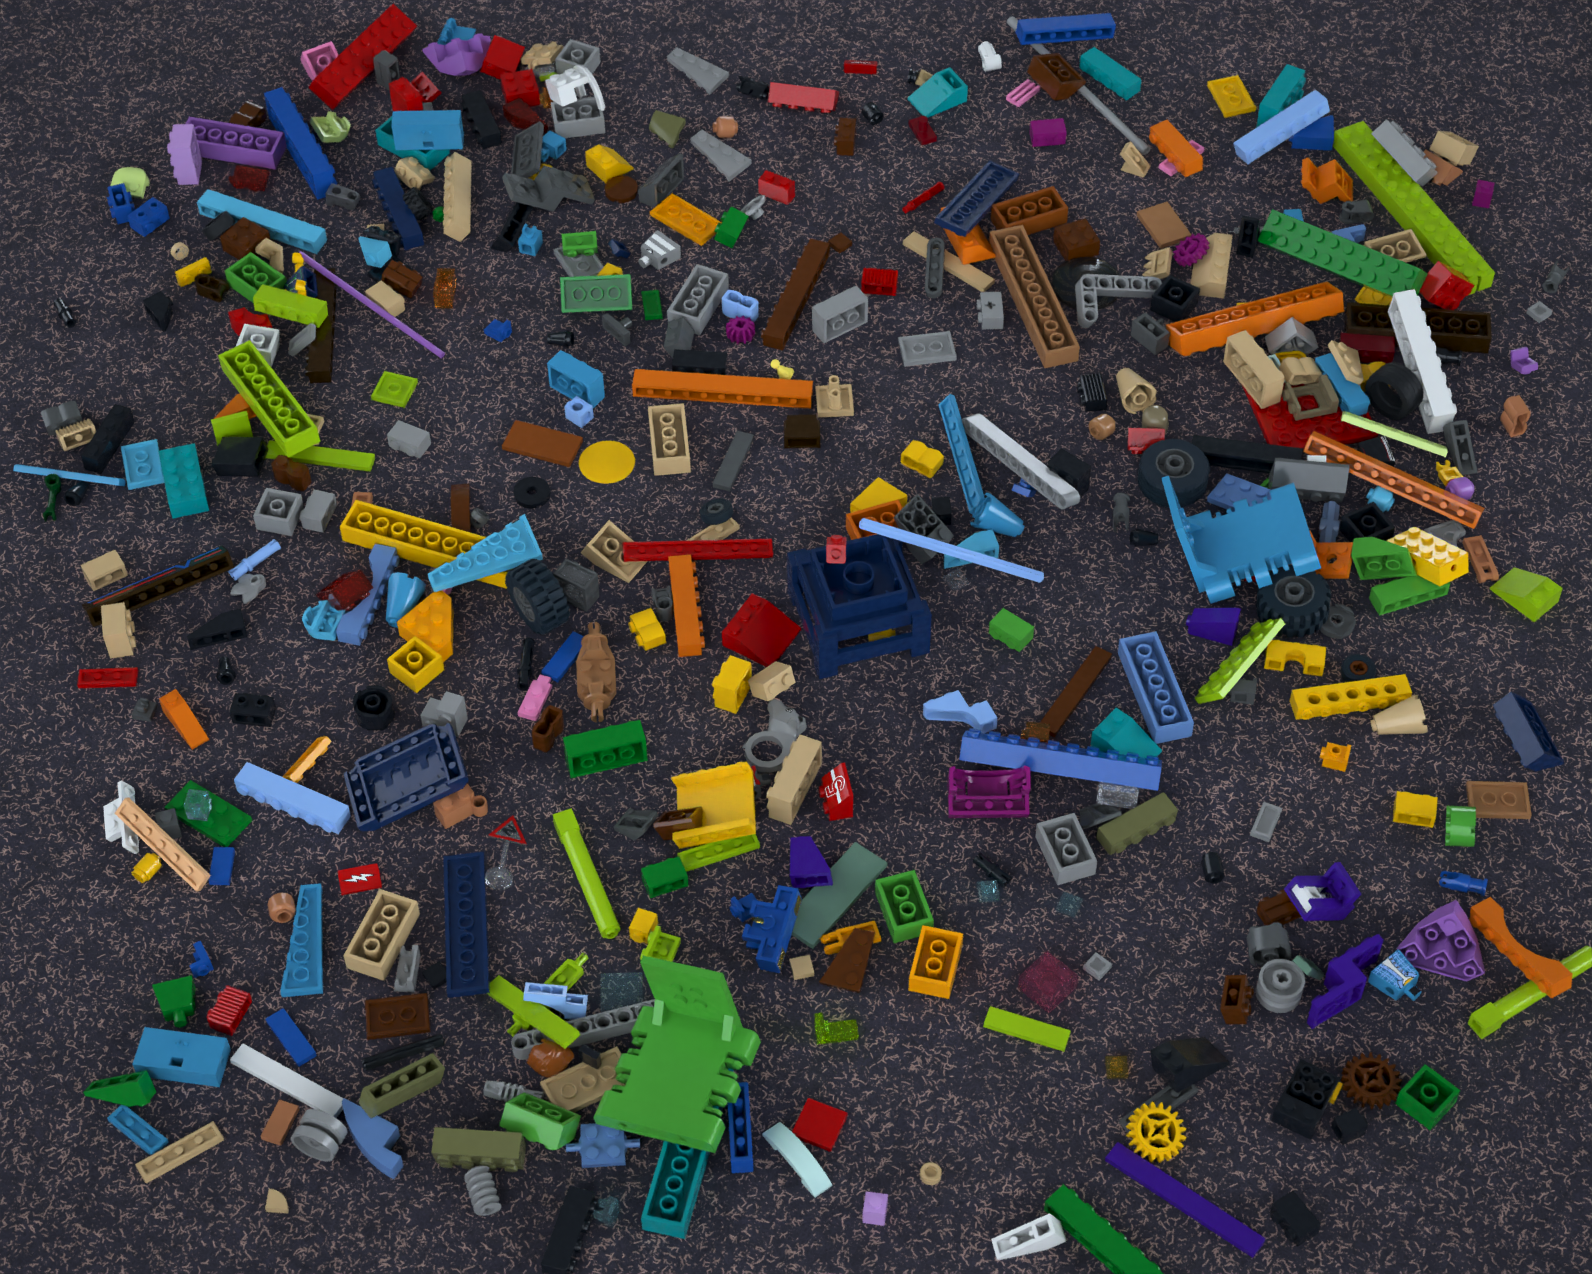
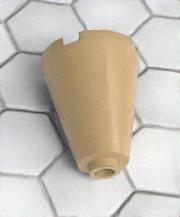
(1135, 391)
(1401, 718)

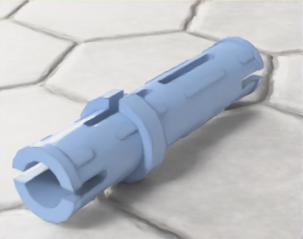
(256, 558)

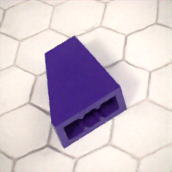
(1214, 624)
(807, 864)

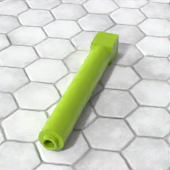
(596, 897)
(1491, 1016)

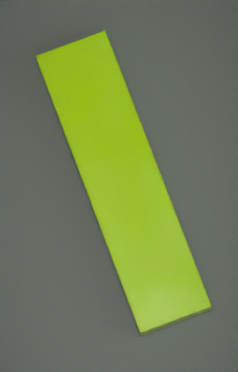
(717, 851)
(1027, 1028)

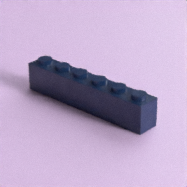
(398, 213)

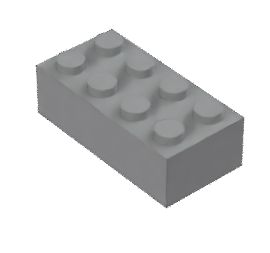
(1402, 150)
(699, 297)

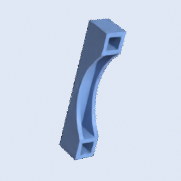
(354, 624)

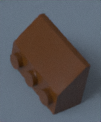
(1055, 75)

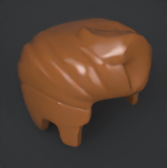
(549, 1058)

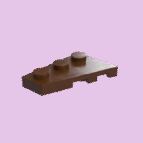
(851, 962)

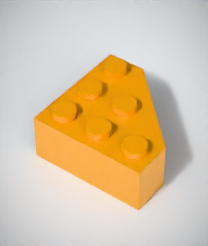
(431, 623)

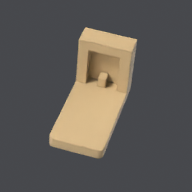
(273, 252)

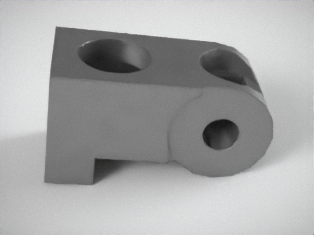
(342, 197)

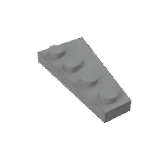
(701, 71)
(720, 154)

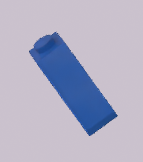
(1315, 136)

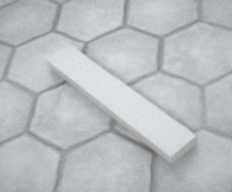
(287, 1080)

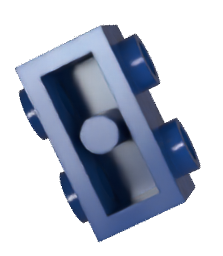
(120, 200)
(148, 217)

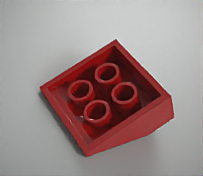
(759, 631)

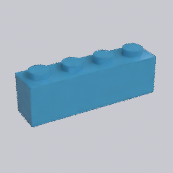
(1349, 394)

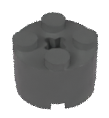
(1268, 943)

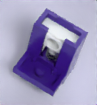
(1324, 896)

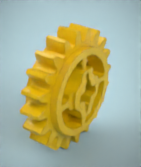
(1162, 1138)

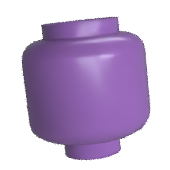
(1461, 487)

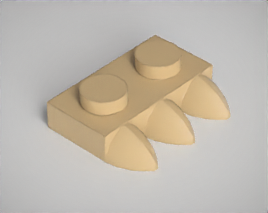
(1159, 263)

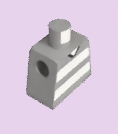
(659, 251)

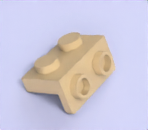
(413, 173)

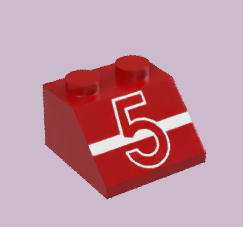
(837, 793)

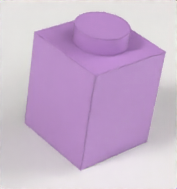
(875, 1208)

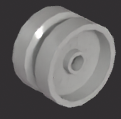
(1280, 985)
(319, 1135)

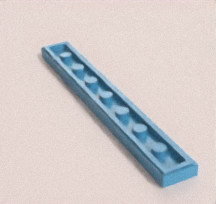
(961, 452)

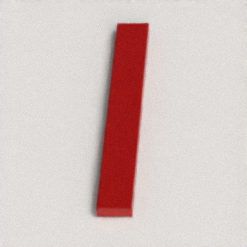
(698, 549)

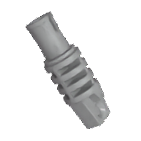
(506, 1092)

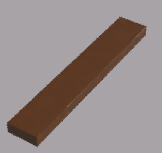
(1076, 689)

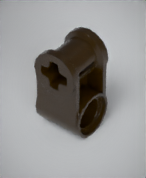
(210, 287)

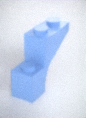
(954, 708)

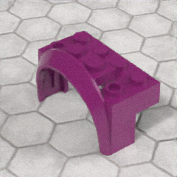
(988, 793)

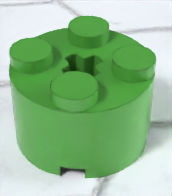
(1460, 826)

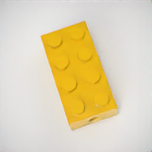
(1433, 557)

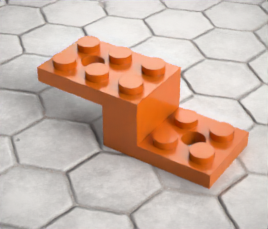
(1327, 550)

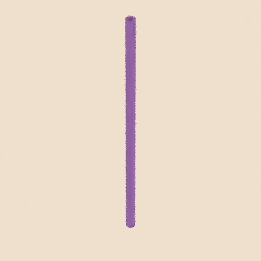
(372, 305)

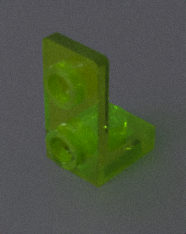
(834, 1032)

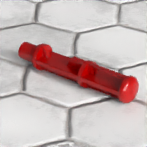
(926, 195)

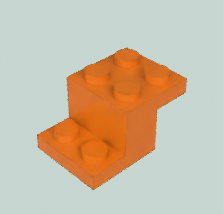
(1326, 181)

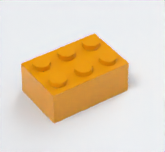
(935, 962)

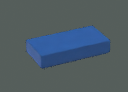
(221, 865)

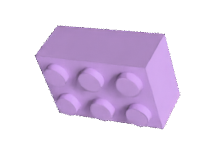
(185, 154)

